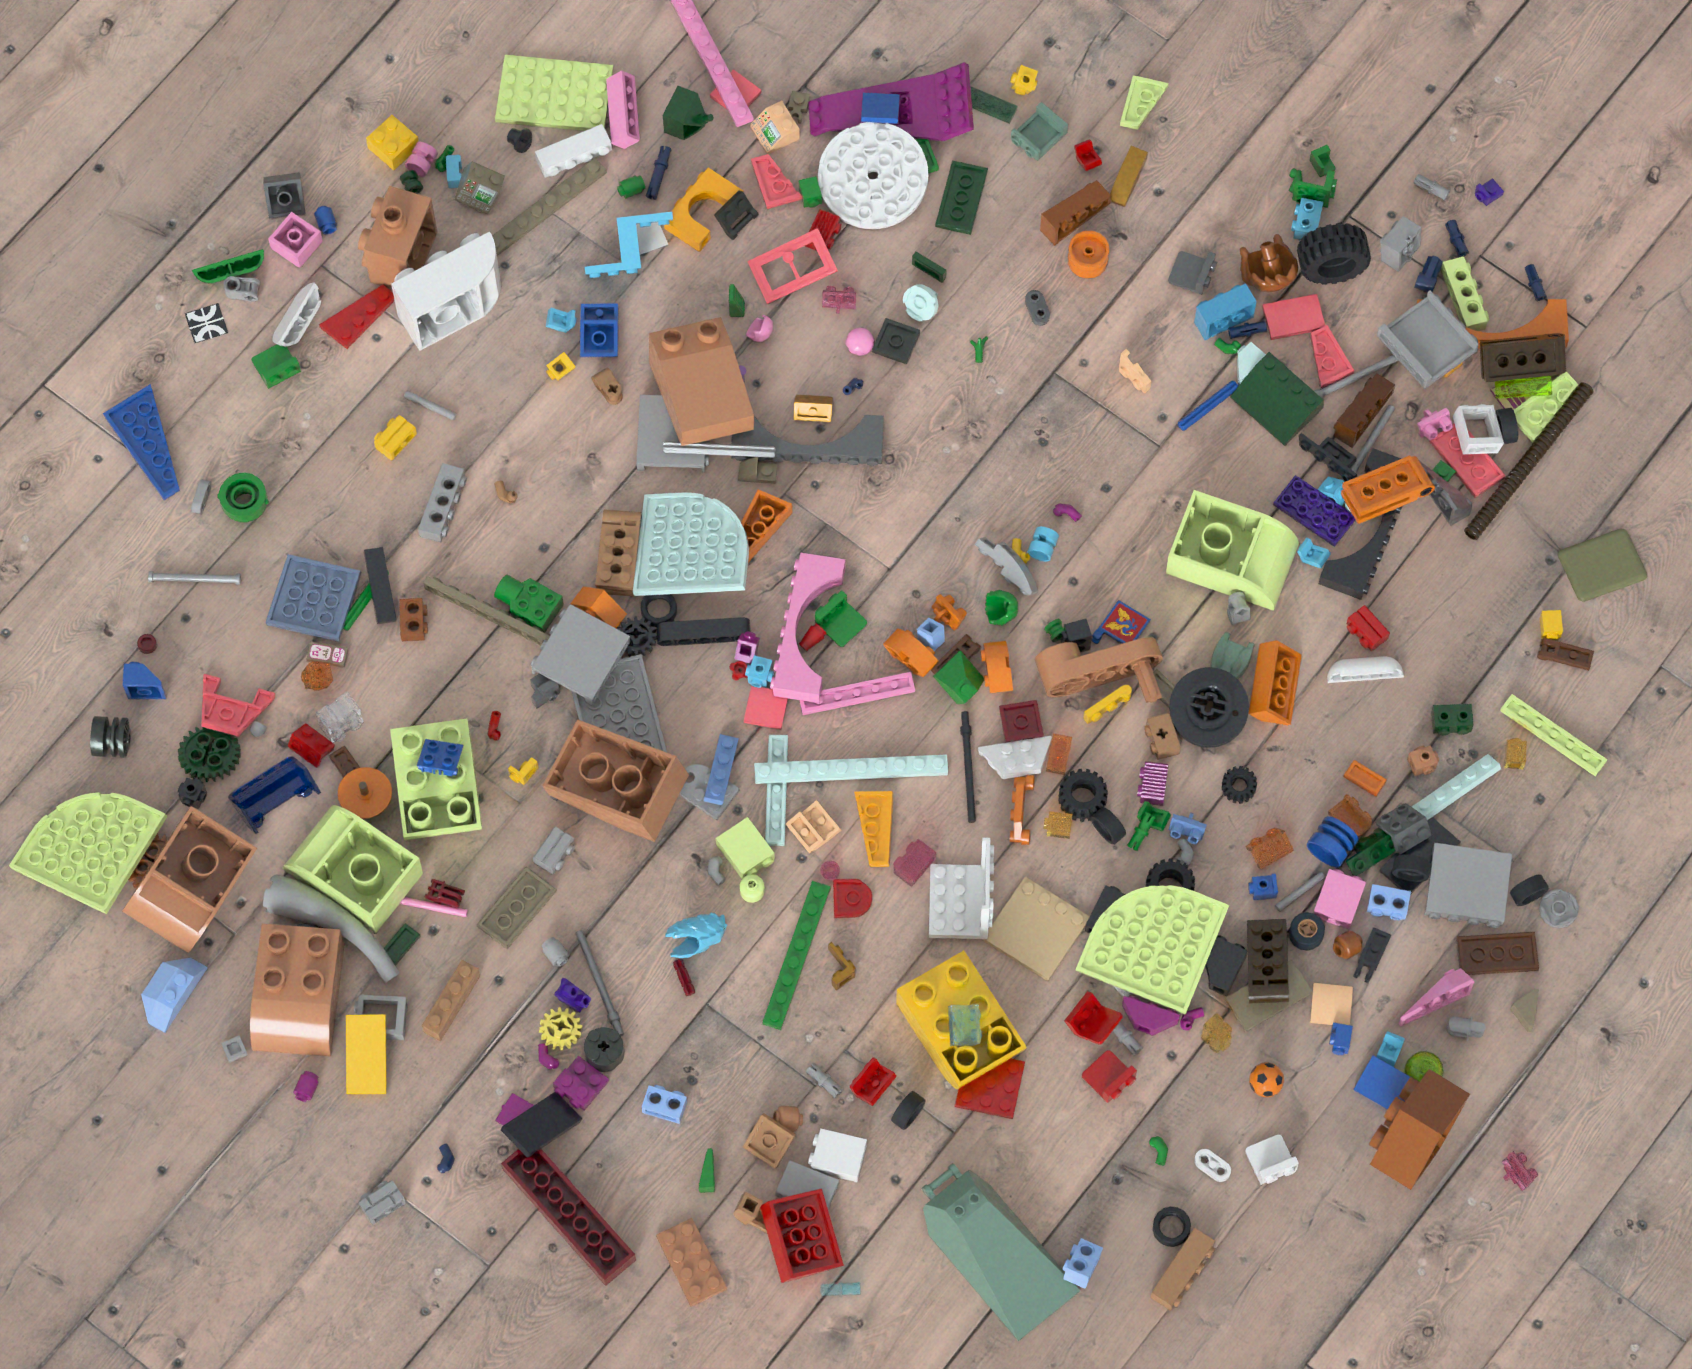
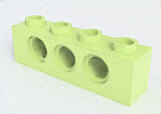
(1459, 268)

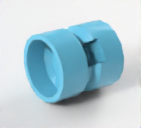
(1043, 544)

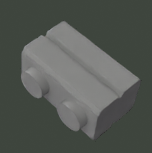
(554, 850)
(381, 1201)

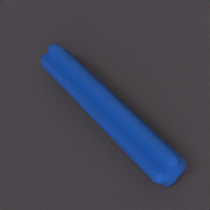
(1207, 405)

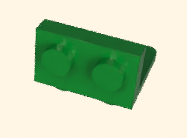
(1316, 192)
(275, 365)
(839, 619)

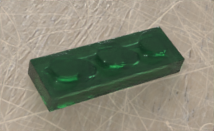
(992, 105)

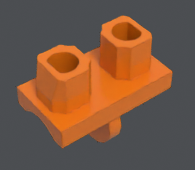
(946, 612)

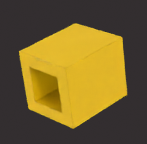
(1551, 624)

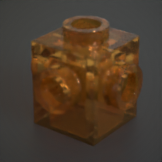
(317, 676)

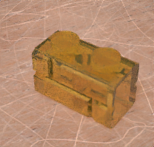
(1217, 1034)

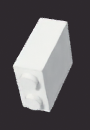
(838, 1154)

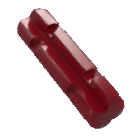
(684, 977)

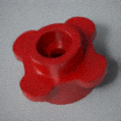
(735, 667)

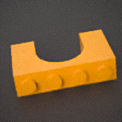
(708, 186)

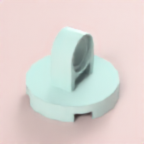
(921, 302)

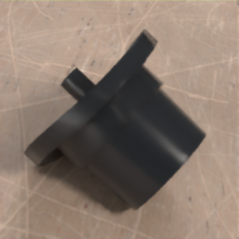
(520, 139)

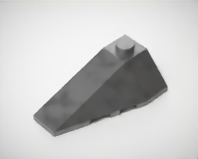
(1448, 498)

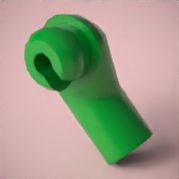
(440, 163)
(1228, 348)
(1162, 1149)

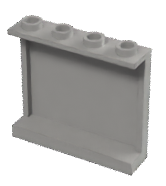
(1428, 340)
(655, 429)
(580, 653)
(1468, 885)

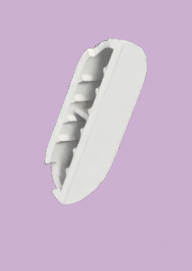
(298, 316)
(1364, 669)

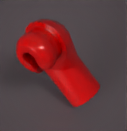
(493, 726)

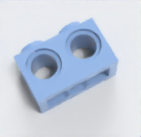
(1389, 897)
(662, 1108)
(1081, 1262)

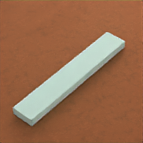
(776, 794)

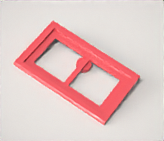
(786, 251)

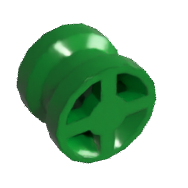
(1054, 629)

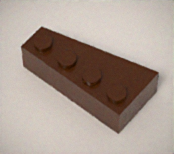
(1363, 410)

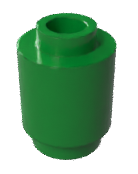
(631, 186)

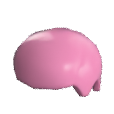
(760, 329)
(859, 341)

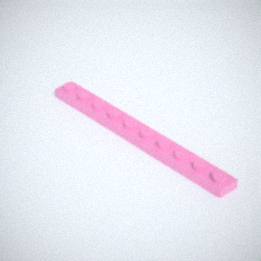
(713, 62)

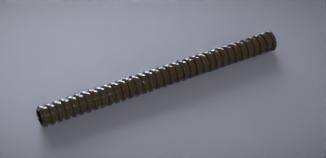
(1528, 461)

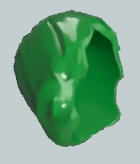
(1001, 607)

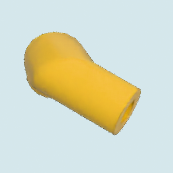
(1016, 546)

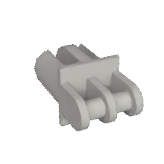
(1465, 1027)

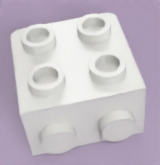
(1271, 1159)

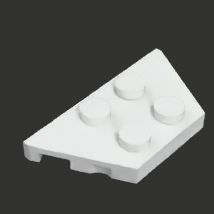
(1017, 757)

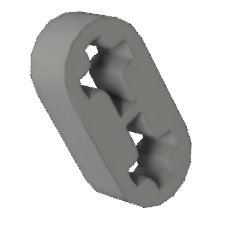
(201, 496)

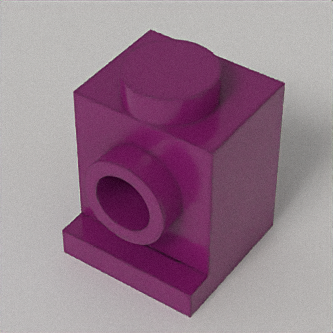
(747, 647)

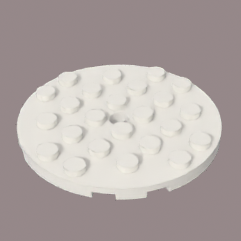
(876, 201)

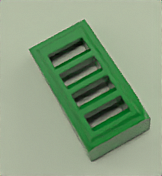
(736, 302)
(707, 1178)

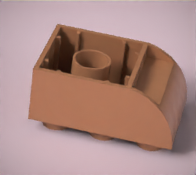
(189, 879)

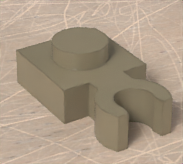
(798, 103)

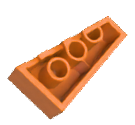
(763, 519)

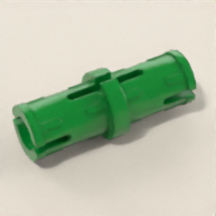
(1141, 831)

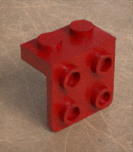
(1092, 1020)
(1109, 1076)

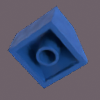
(141, 682)

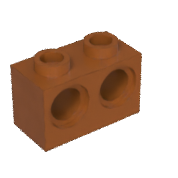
(409, 619)

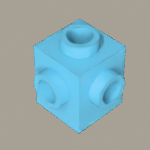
(760, 672)

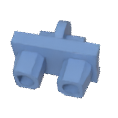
(1187, 827)

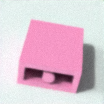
(1339, 898)

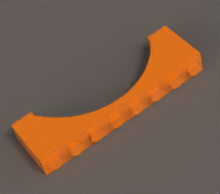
(1551, 320)

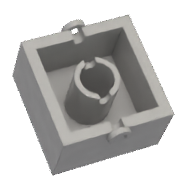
(1400, 243)

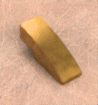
(1128, 176)

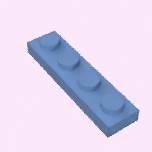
(721, 769)

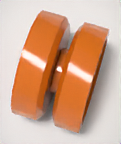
(1088, 254)

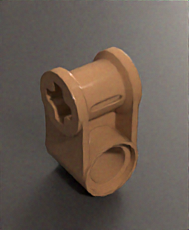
(608, 386)

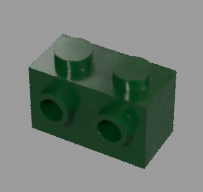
(1452, 719)

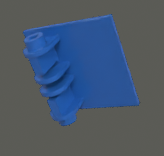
(440, 756)

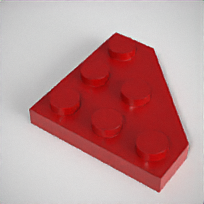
(994, 1091)

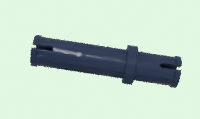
(661, 165)

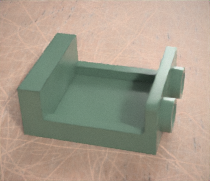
(1039, 132)

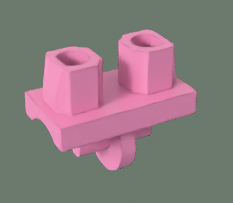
(1432, 421)

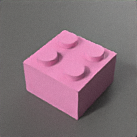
(295, 240)

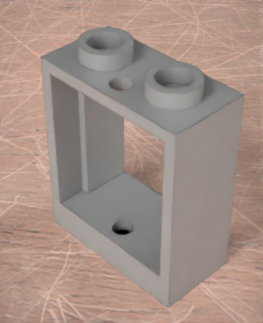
(401, 1002)

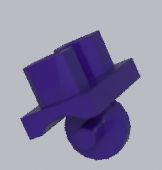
(572, 996)

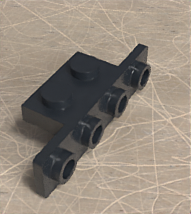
(1331, 454)

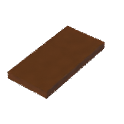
(1498, 953)

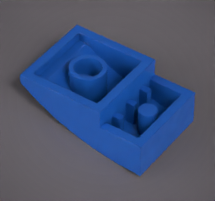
(599, 330)

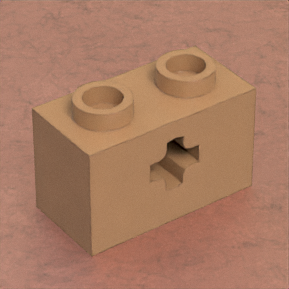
(1162, 726)

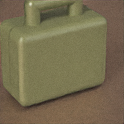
(1602, 565)

